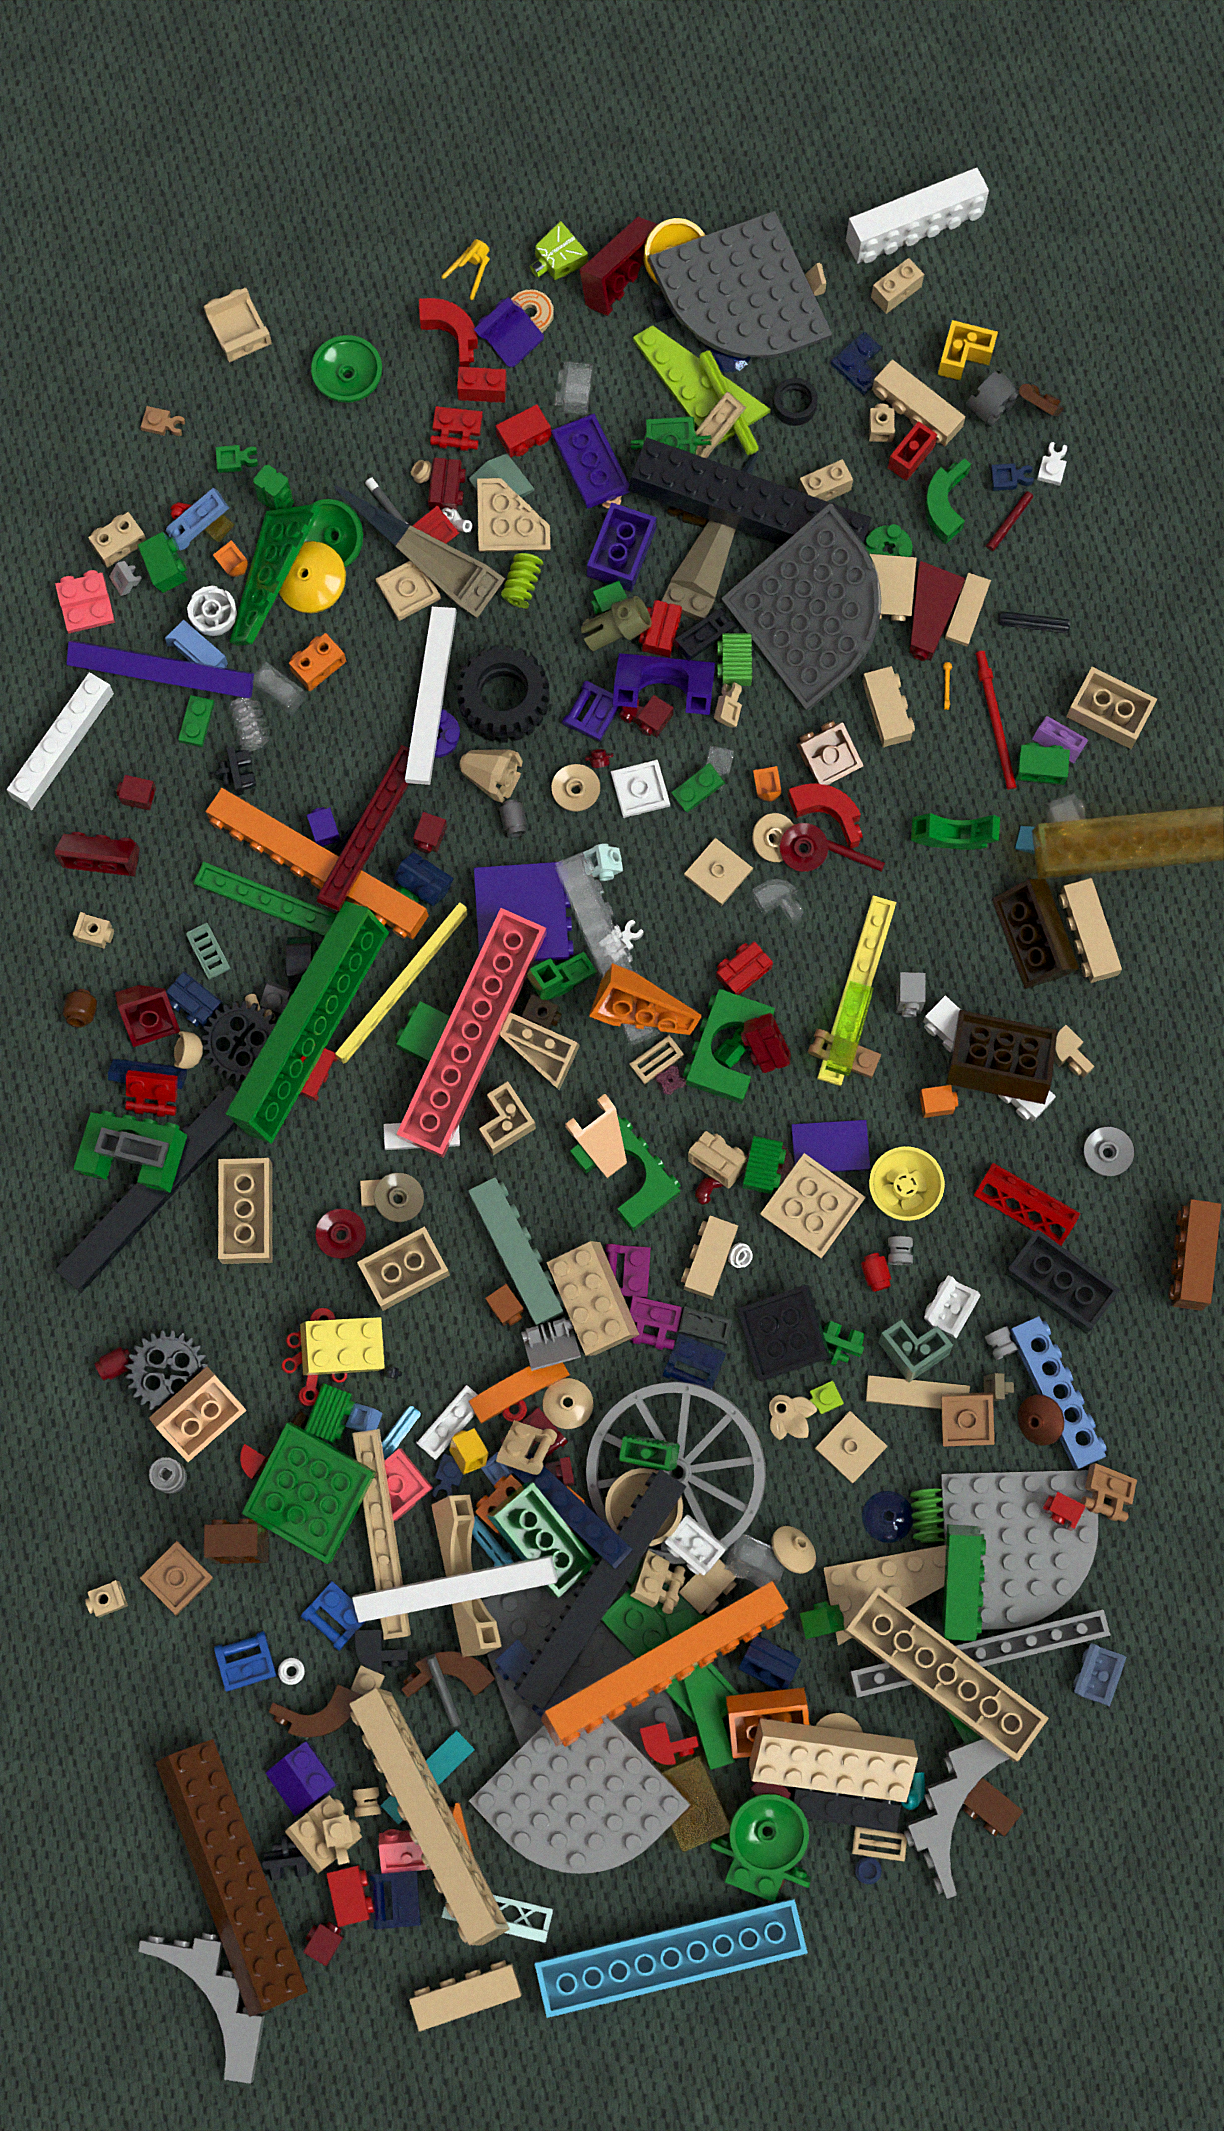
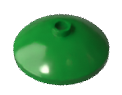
(343, 356)
(341, 518)
(773, 1851)

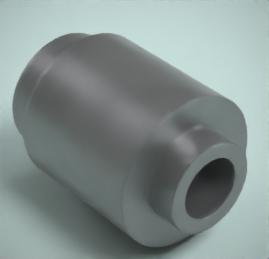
(513, 818)

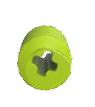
(520, 578)

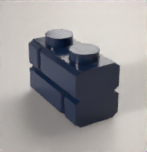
(423, 879)
(194, 1000)
(769, 1663)

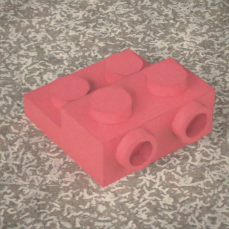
(85, 601)
(404, 1483)

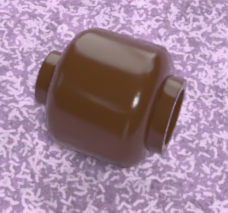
(79, 1008)

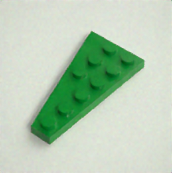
(274, 555)

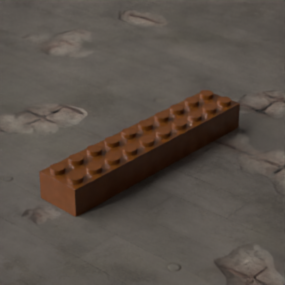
(231, 1877)

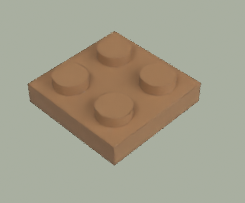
(967, 1419)
(176, 1578)

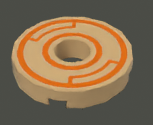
(538, 301)

